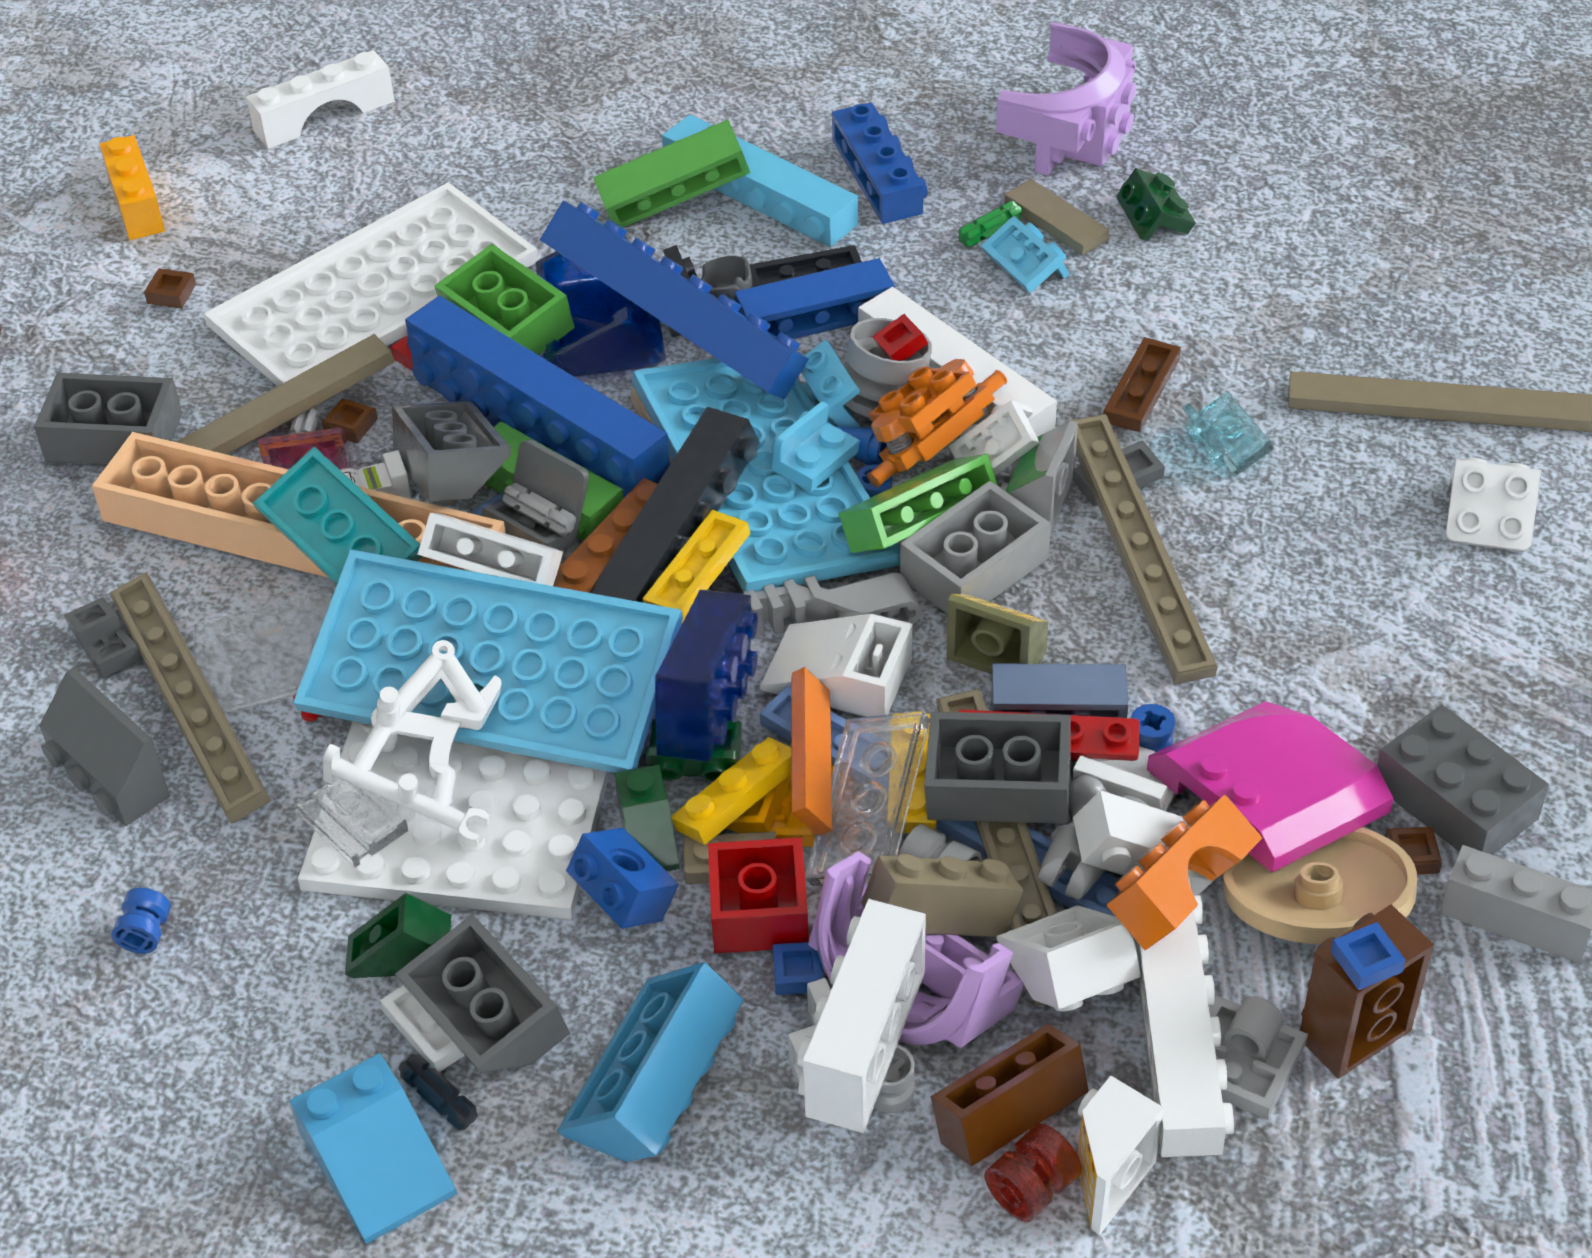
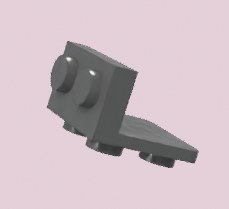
(551, 478)

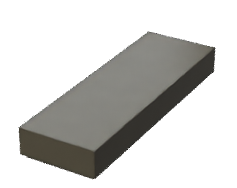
(1058, 217)

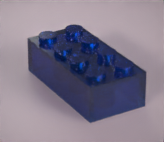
(705, 675)

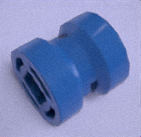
(139, 926)

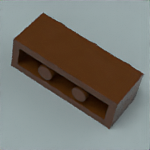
(1009, 1094)

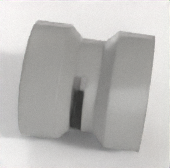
(898, 1083)

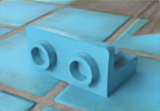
(1024, 254)
(812, 449)

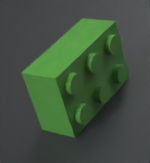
(509, 299)

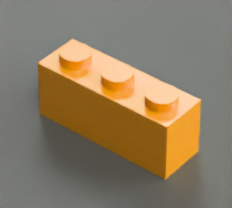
(132, 187)

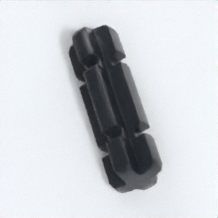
(438, 1091)

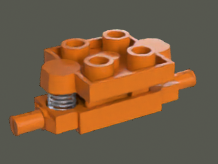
(928, 414)

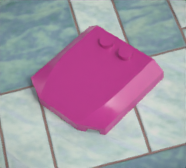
(1284, 776)

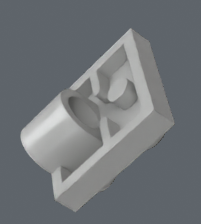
(1256, 1052)

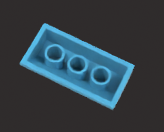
(653, 1064)

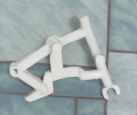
(395, 717)

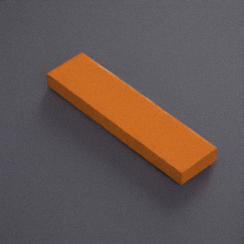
(811, 752)

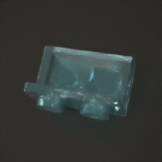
(1229, 433)

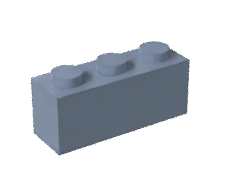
(1060, 689)

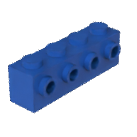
(878, 163)

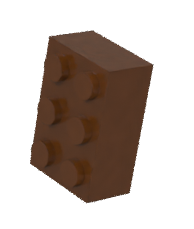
(1354, 1024)

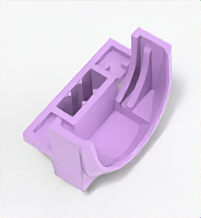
(1082, 120)

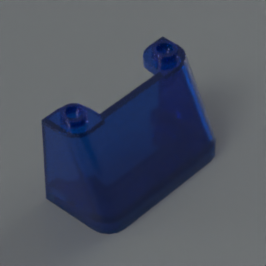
(608, 329)

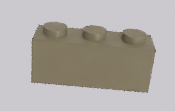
(952, 892)

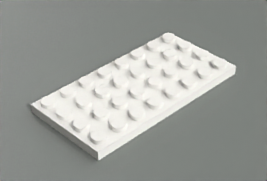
(360, 284)

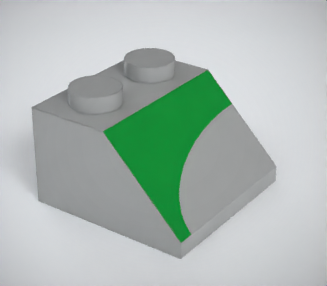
(1045, 472)

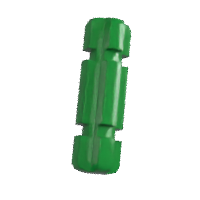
(988, 224)

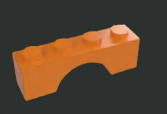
(1159, 895)

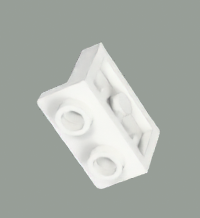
(1002, 435)

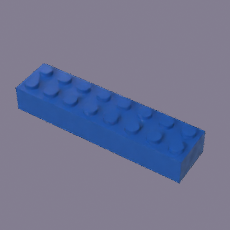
(518, 387)

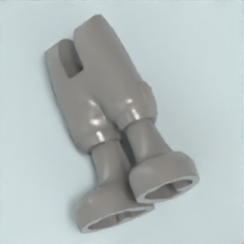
(1064, 848)

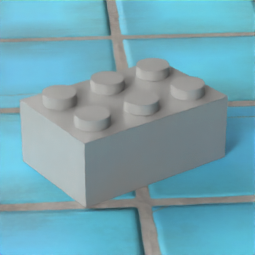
(975, 547)

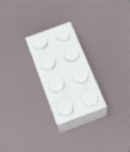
(862, 1015)

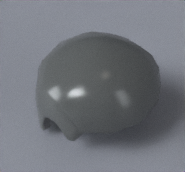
(727, 275)

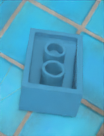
(372, 1148)

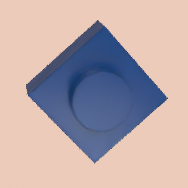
(1367, 955)
(795, 967)

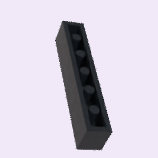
(689, 490)

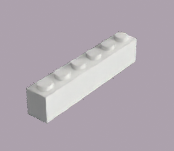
(951, 345)
(1183, 1042)

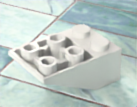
(853, 656)

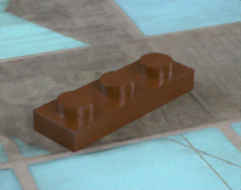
(1142, 384)

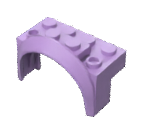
(973, 986)

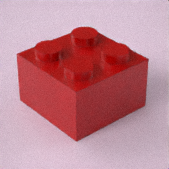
(757, 894)

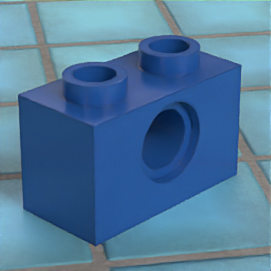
(622, 877)

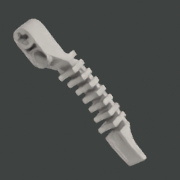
(882, 596)

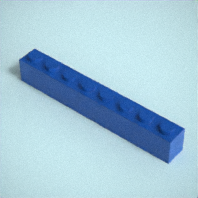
(675, 300)

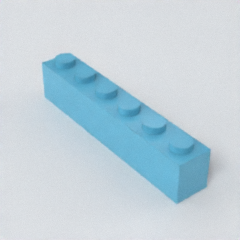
(784, 190)

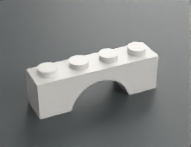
(281, 110)

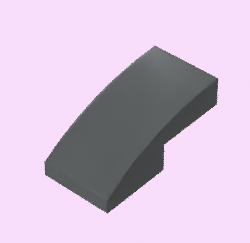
(103, 637)

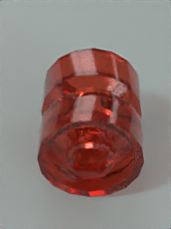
(1033, 1172)

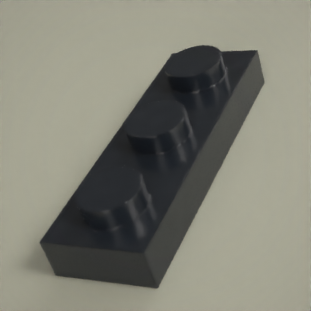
(802, 265)

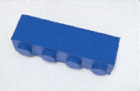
(816, 300)

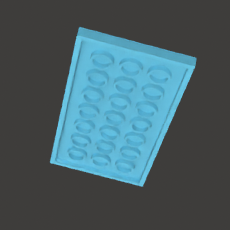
(790, 528)
(568, 660)

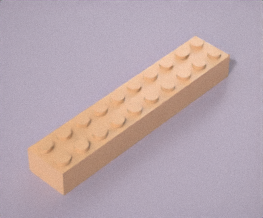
(210, 498)

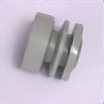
(873, 370)

